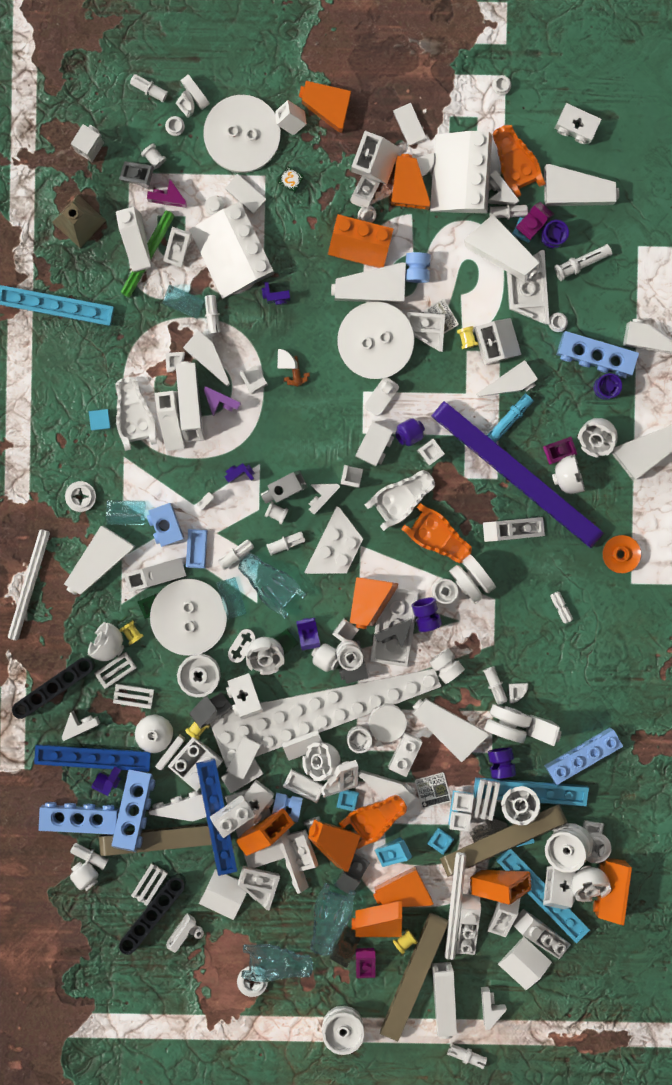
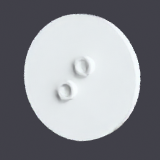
(241, 133)
(376, 340)
(188, 617)

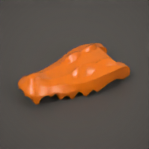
(517, 163)
(436, 534)
(375, 819)

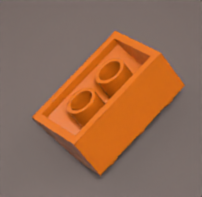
(360, 241)
(614, 905)

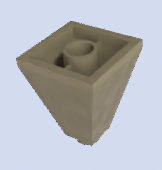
(79, 221)

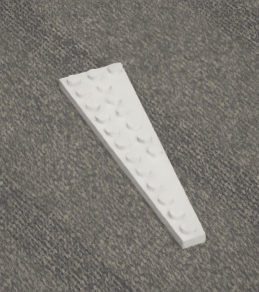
(314, 711)

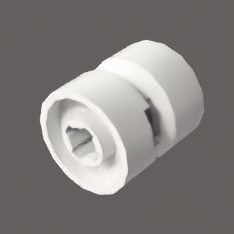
(445, 591)
(349, 655)
(446, 665)
(359, 739)

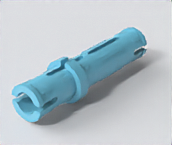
(508, 420)

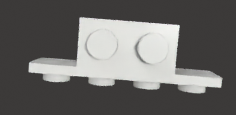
(298, 857)

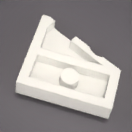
(428, 328)
(343, 779)
(259, 884)

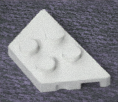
(531, 296)
(335, 547)

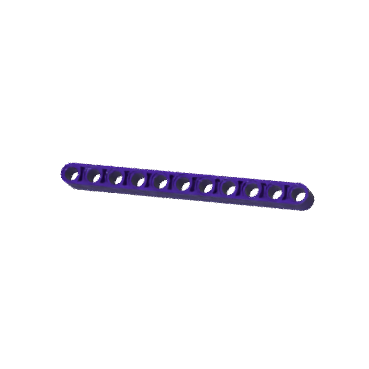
(517, 474)

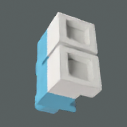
(460, 811)

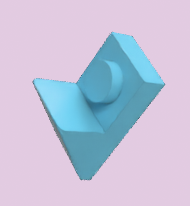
(393, 852)

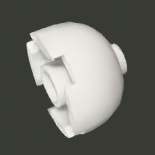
(598, 437)
(568, 475)
(107, 643)
(265, 655)
(161, 732)
(321, 761)
(521, 797)
(590, 883)

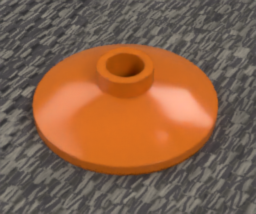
(631, 552)

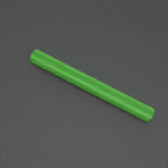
(153, 244)

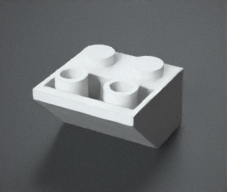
(375, 158)
(497, 341)
(185, 762)

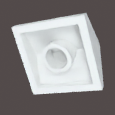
(223, 895)
(525, 963)

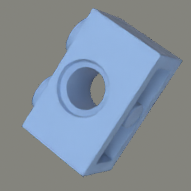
(167, 513)

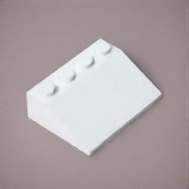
(461, 172)
(231, 250)

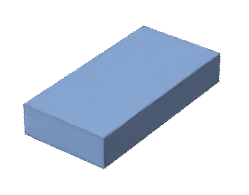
(196, 548)

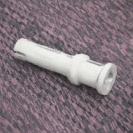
(574, 265)

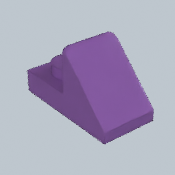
(215, 398)

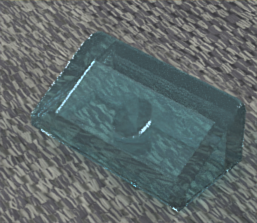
(183, 301)
(126, 512)
(231, 598)

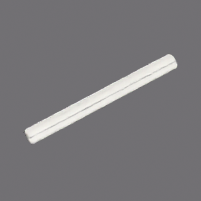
(28, 585)
(455, 905)

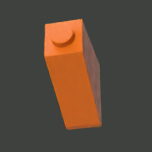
(326, 102)
(408, 184)
(370, 600)
(265, 832)
(335, 843)
(500, 885)
(404, 887)
(379, 921)

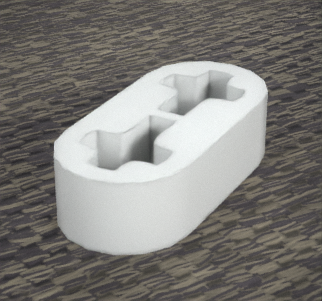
(195, 92)
(237, 643)

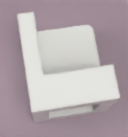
(290, 117)
(253, 379)
(430, 451)
(351, 476)
(345, 630)

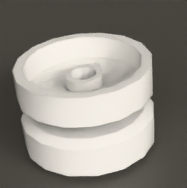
(470, 580)
(191, 683)
(508, 723)
(569, 848)
(350, 1038)

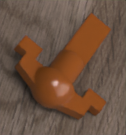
(297, 380)

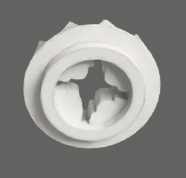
(74, 503)
(604, 851)
(244, 986)

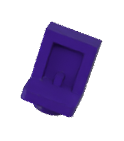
(278, 298)
(234, 472)
(308, 633)
(105, 784)

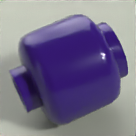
(410, 432)

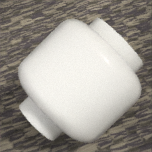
(325, 657)
(84, 876)

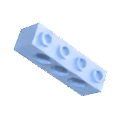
(627, 357)
(583, 756)
(134, 780)
(48, 821)

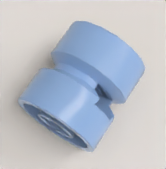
(417, 268)
(294, 804)

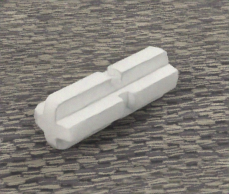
(560, 604)

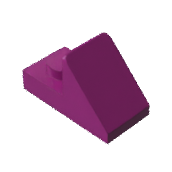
(172, 197)
(535, 220)
(559, 450)
(365, 963)

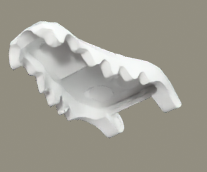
(133, 416)
(400, 498)

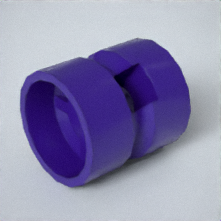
(554, 234)
(607, 386)
(426, 614)
(502, 763)

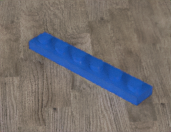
(92, 757)
(213, 802)

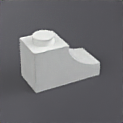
(503, 918)

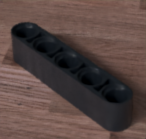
(46, 693)
(148, 922)

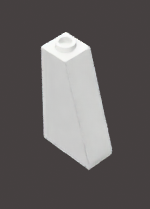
(575, 188)
(501, 248)
(375, 285)
(189, 402)
(644, 452)
(99, 558)
(453, 731)
(444, 999)

